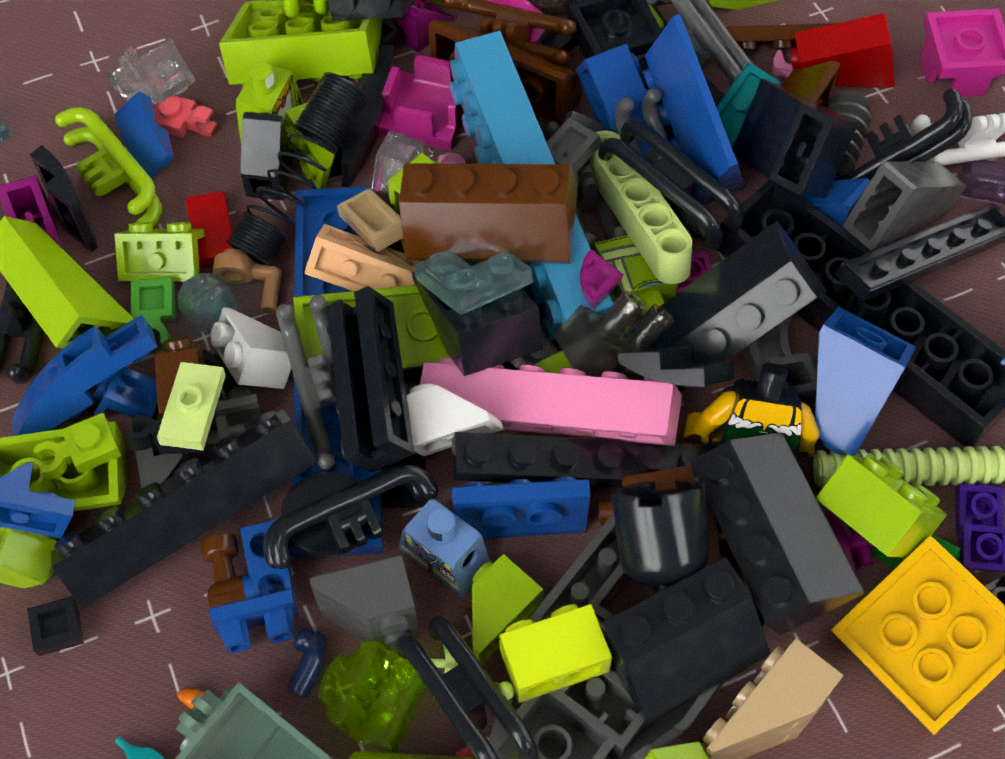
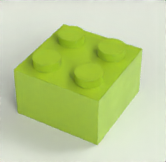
(882, 505)

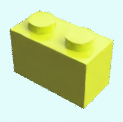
(554, 651)

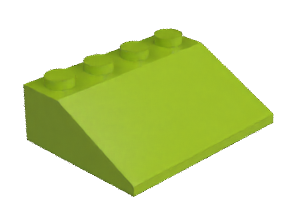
(302, 45)

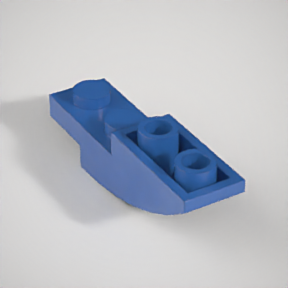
(65, 382)

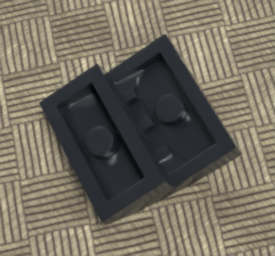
(64, 197)
(675, 366)

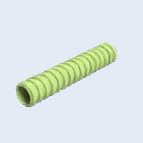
(927, 466)

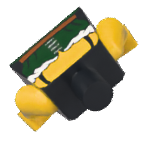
(758, 410)

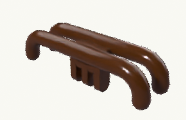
(516, 26)

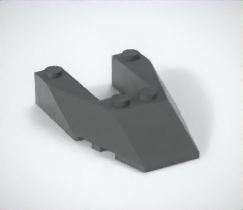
(597, 714)

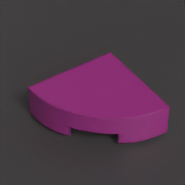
(597, 278)

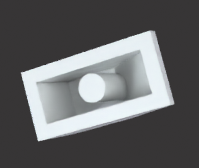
(439, 413)

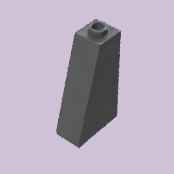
(901, 201)

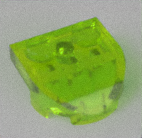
(371, 695)

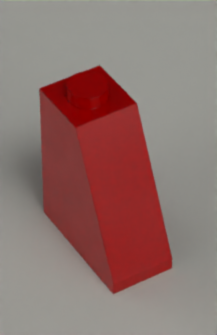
(859, 45)

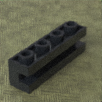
(369, 381)

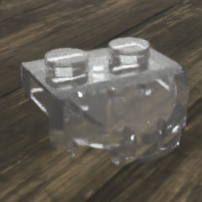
(156, 73)

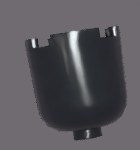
(661, 532)

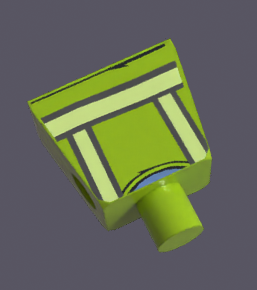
(636, 273)

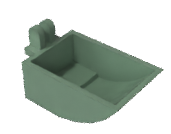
(240, 728)

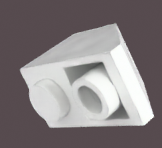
(251, 350)

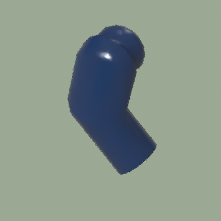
(311, 663)

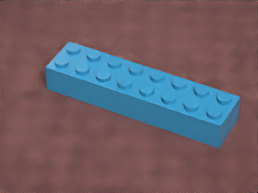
(510, 134)

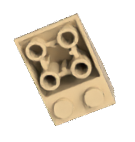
(778, 708)

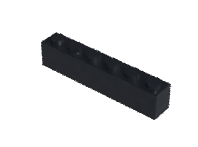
(180, 508)

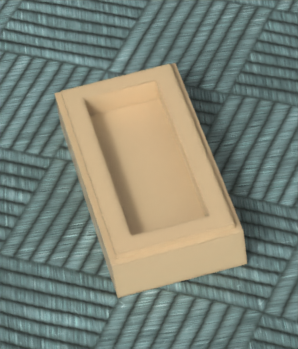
(372, 219)

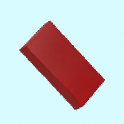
(212, 215)

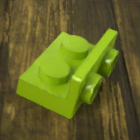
(157, 252)

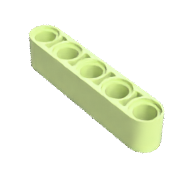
(644, 216)

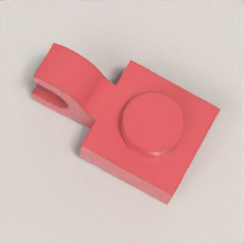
(183, 114)

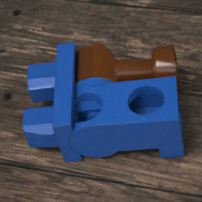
(252, 598)

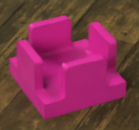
(965, 48)
(422, 103)

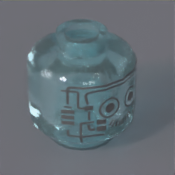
(203, 299)

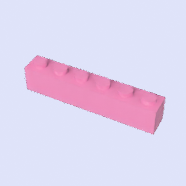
(567, 401)

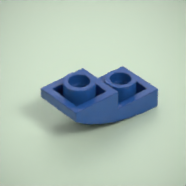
(142, 136)

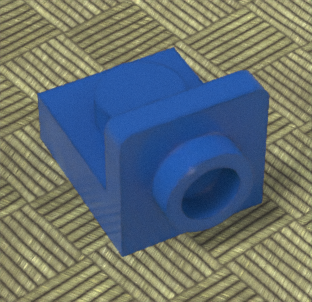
(127, 394)

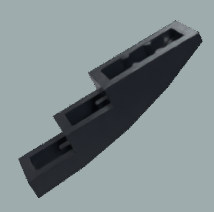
(366, 128)

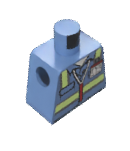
(441, 543)

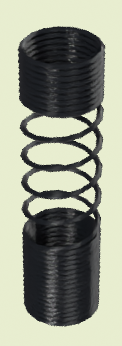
(323, 122)

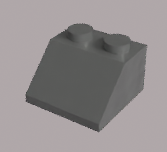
(369, 601)

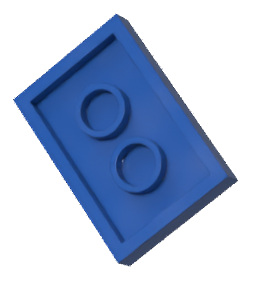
(524, 507)

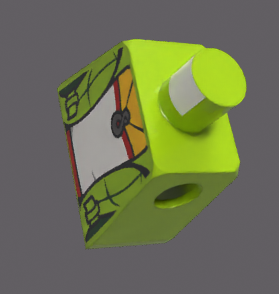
(267, 91)

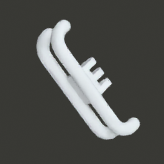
(976, 145)

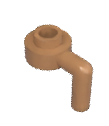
(238, 268)

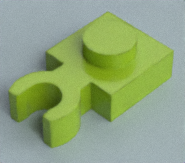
(84, 445)

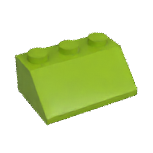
(90, 489)

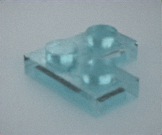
(469, 286)

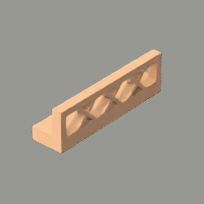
(353, 264)

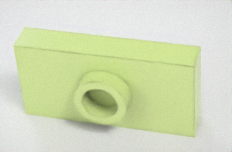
(191, 406)

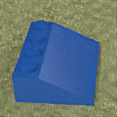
(690, 107)

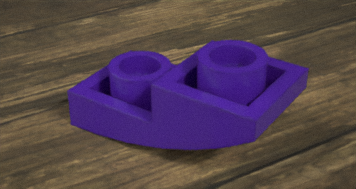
(980, 527)

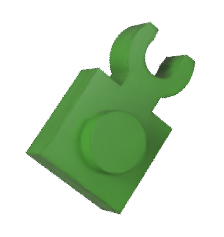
(155, 302)

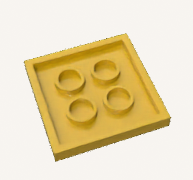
(929, 634)

